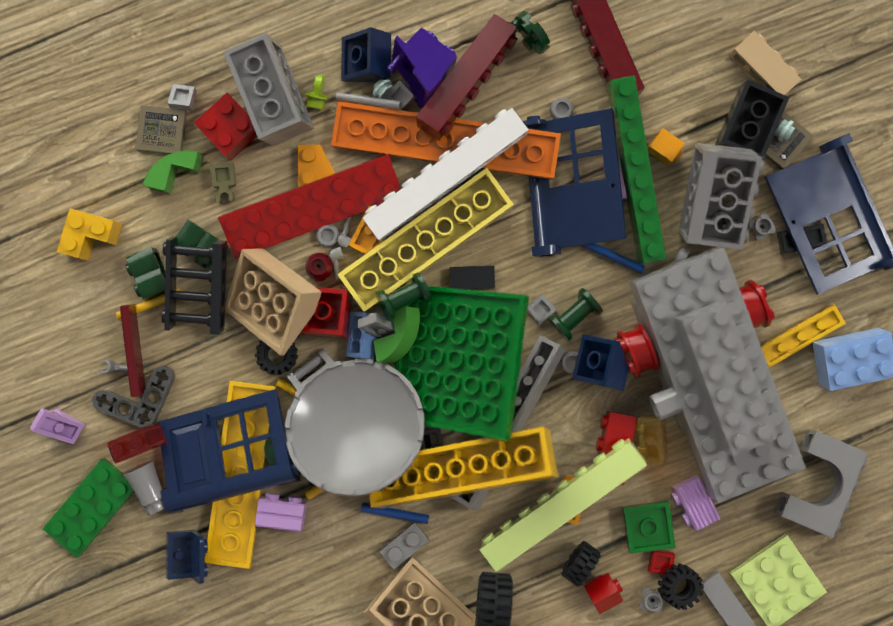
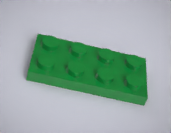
(89, 508)

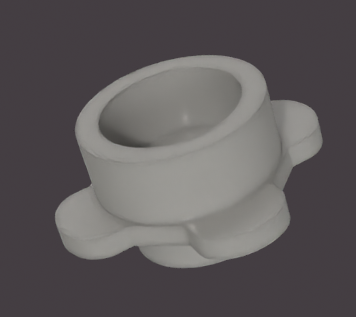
(764, 220)
(655, 606)

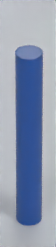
(620, 259)
(396, 513)

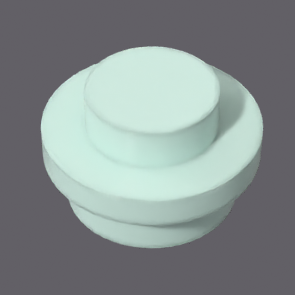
(381, 88)
(785, 130)

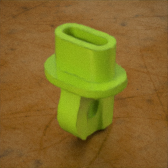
(316, 98)

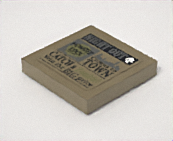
(160, 129)
(785, 151)

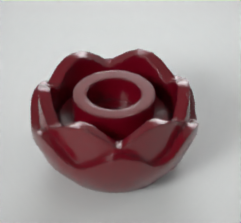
(319, 273)

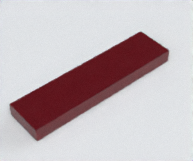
(132, 349)

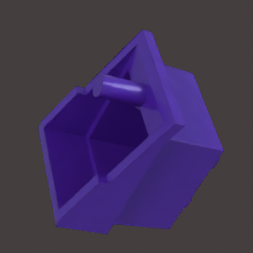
(422, 63)

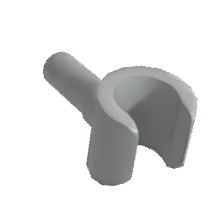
(343, 239)
(335, 255)
(112, 366)

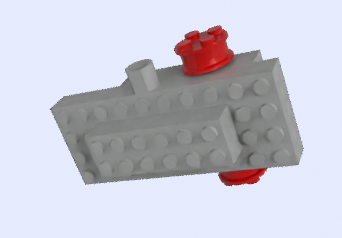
(713, 371)

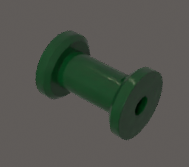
(404, 296)
(575, 314)

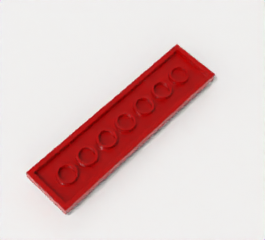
(310, 206)

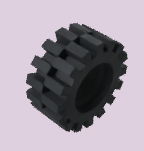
(275, 368)
(581, 563)
(690, 591)

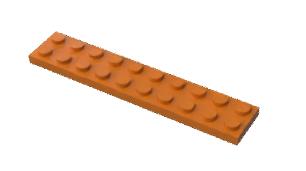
(397, 134)

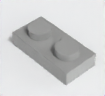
(376, 325)
(404, 545)

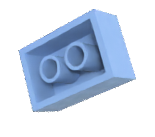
(854, 359)

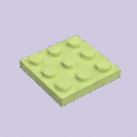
(778, 582)

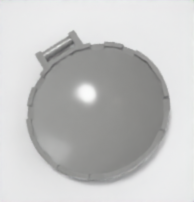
(353, 425)

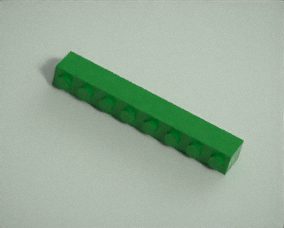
(636, 170)

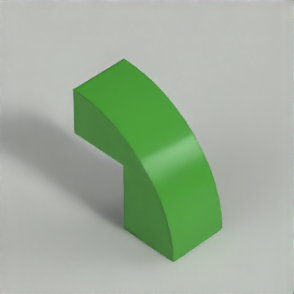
(163, 173)
(395, 346)

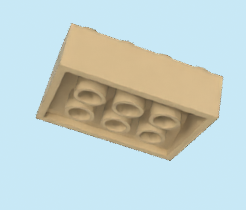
(270, 299)
(417, 600)

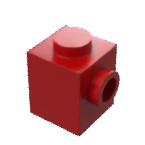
(604, 592)

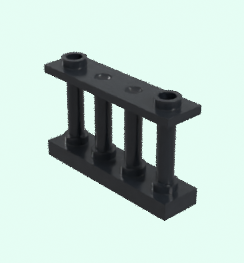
(216, 276)

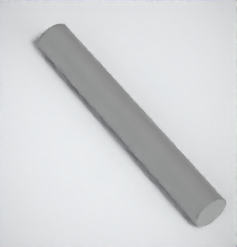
(369, 101)

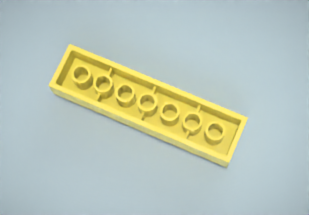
(426, 239)

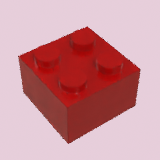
(227, 126)
(331, 315)

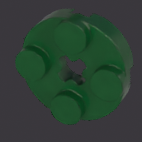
(533, 34)

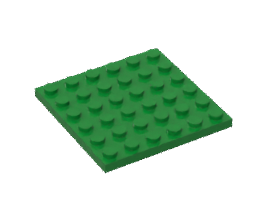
(468, 359)

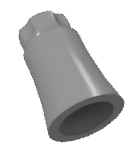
(146, 486)

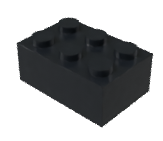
(752, 118)

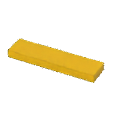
(802, 335)

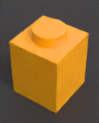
(666, 147)

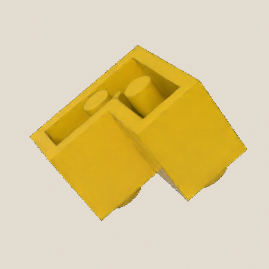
(82, 230)

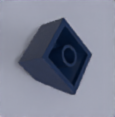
(366, 56)
(601, 363)

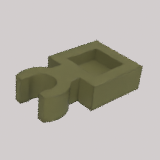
(223, 177)

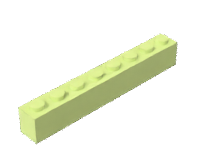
(563, 504)

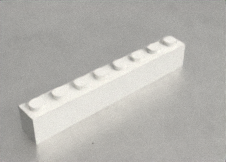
(446, 174)

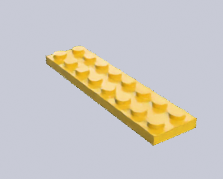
(233, 519)

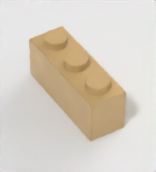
(764, 64)

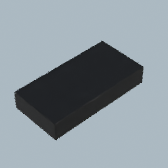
(814, 233)
(472, 277)

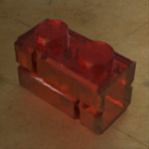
(136, 443)

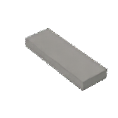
(725, 601)

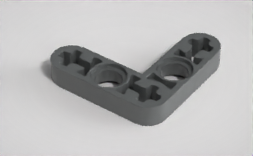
(137, 409)

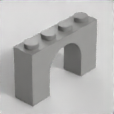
(846, 465)

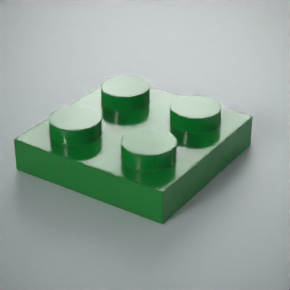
(648, 527)

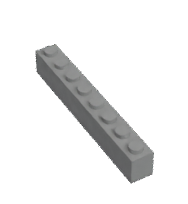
(531, 384)

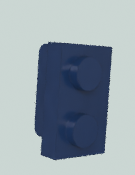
(186, 555)

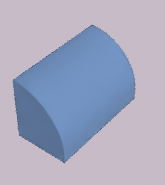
(360, 342)

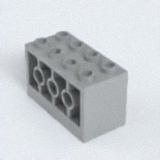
(268, 90)
(720, 196)

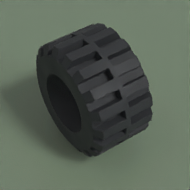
(494, 599)

